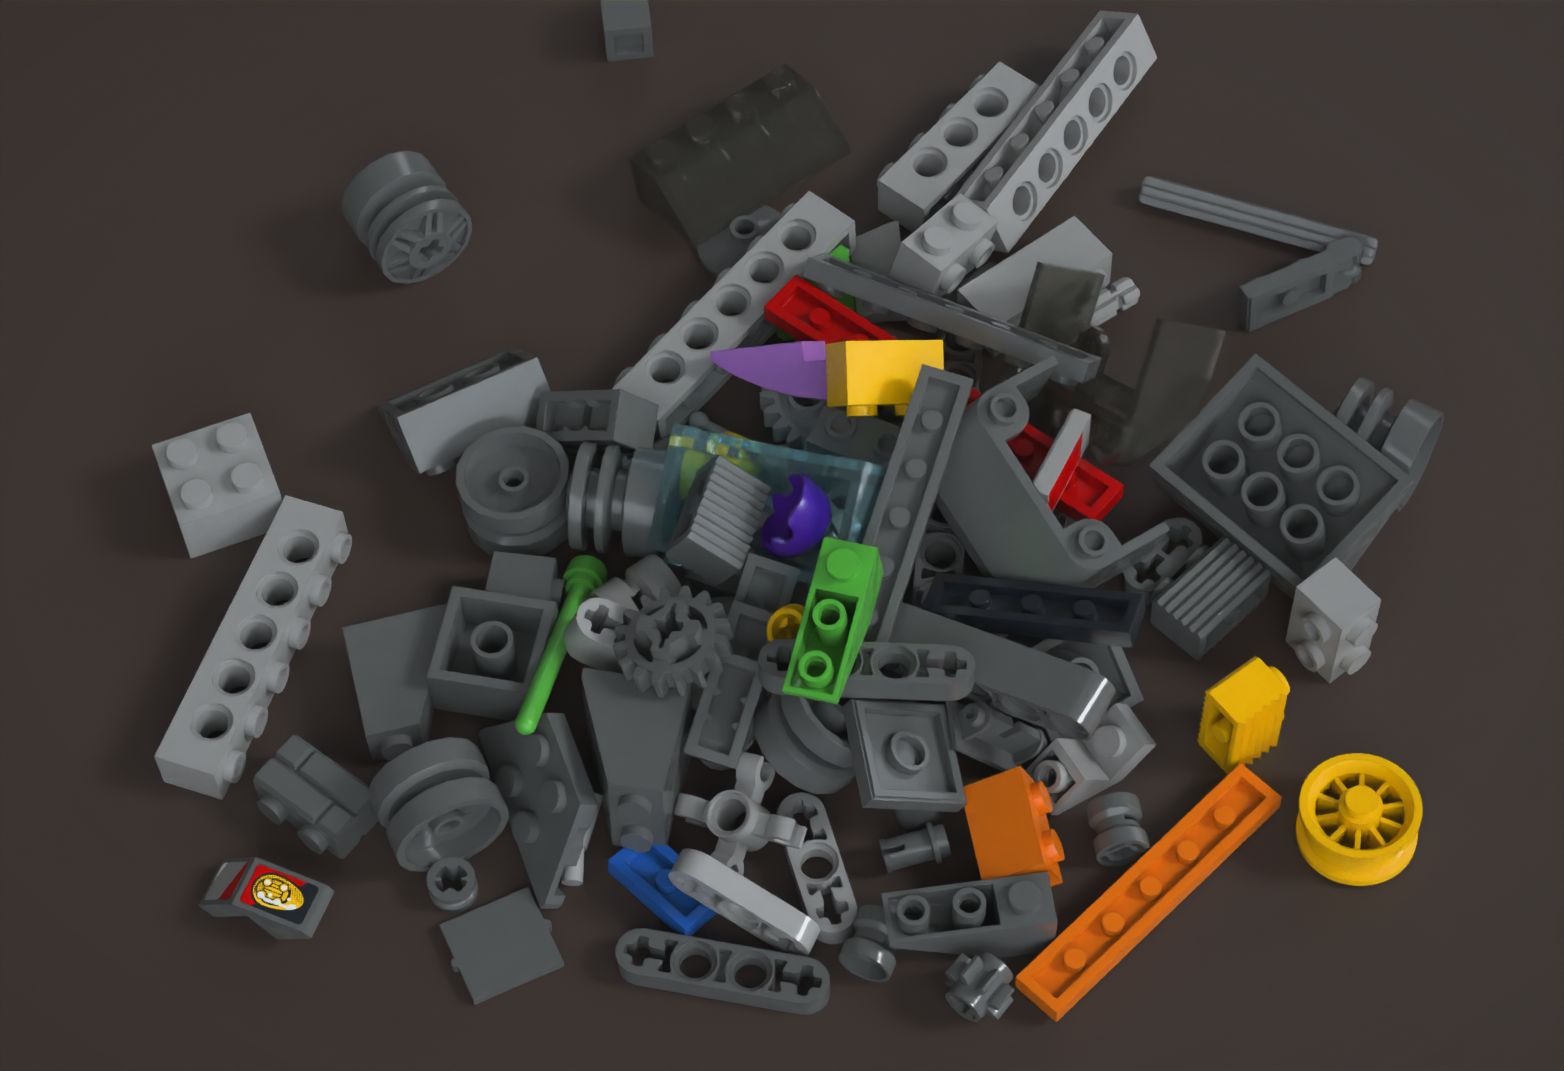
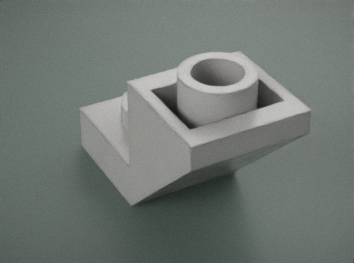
(1082, 769)

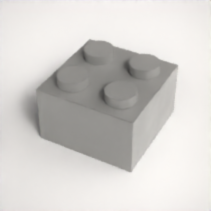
(219, 484)

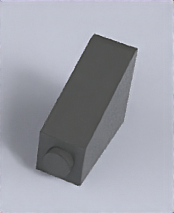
(390, 680)

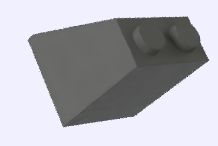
(636, 755)

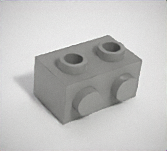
(945, 247)
(1333, 621)

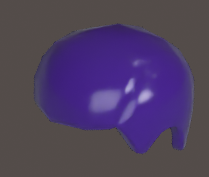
(797, 520)

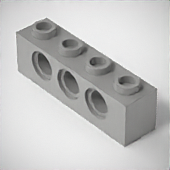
(953, 148)

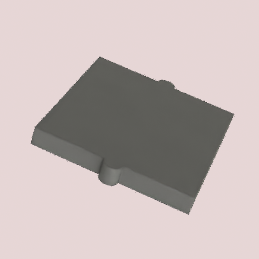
(501, 945)

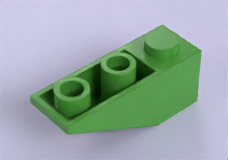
(834, 620)

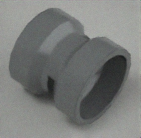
(1119, 835)
(869, 950)

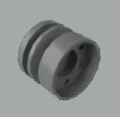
(406, 217)
(1402, 439)
(613, 499)

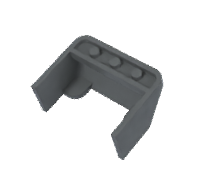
(1004, 515)

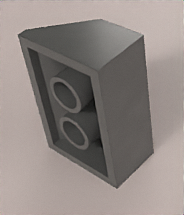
(453, 411)

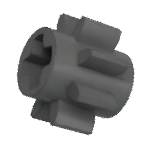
(979, 986)

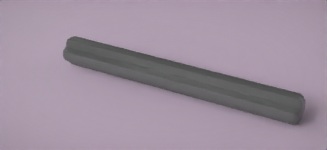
(1248, 217)

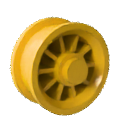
(1358, 819)

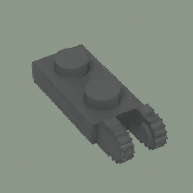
(1300, 284)

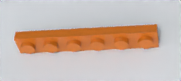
(1147, 892)

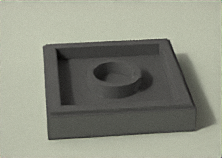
(903, 756)

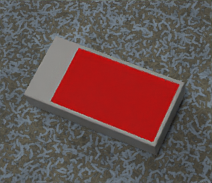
(1063, 457)

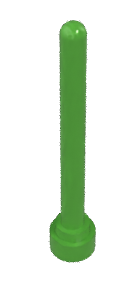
(582, 577)

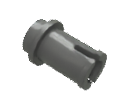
(915, 848)

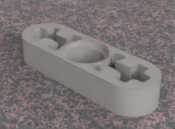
(837, 882)
(744, 902)

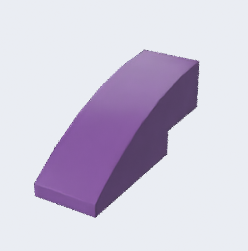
(784, 368)

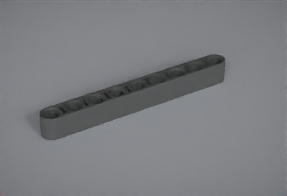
(1006, 673)

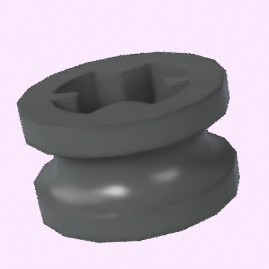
(450, 899)

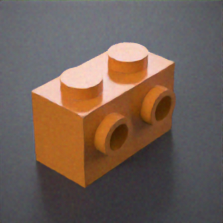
(1012, 826)

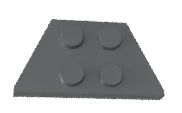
(545, 798)

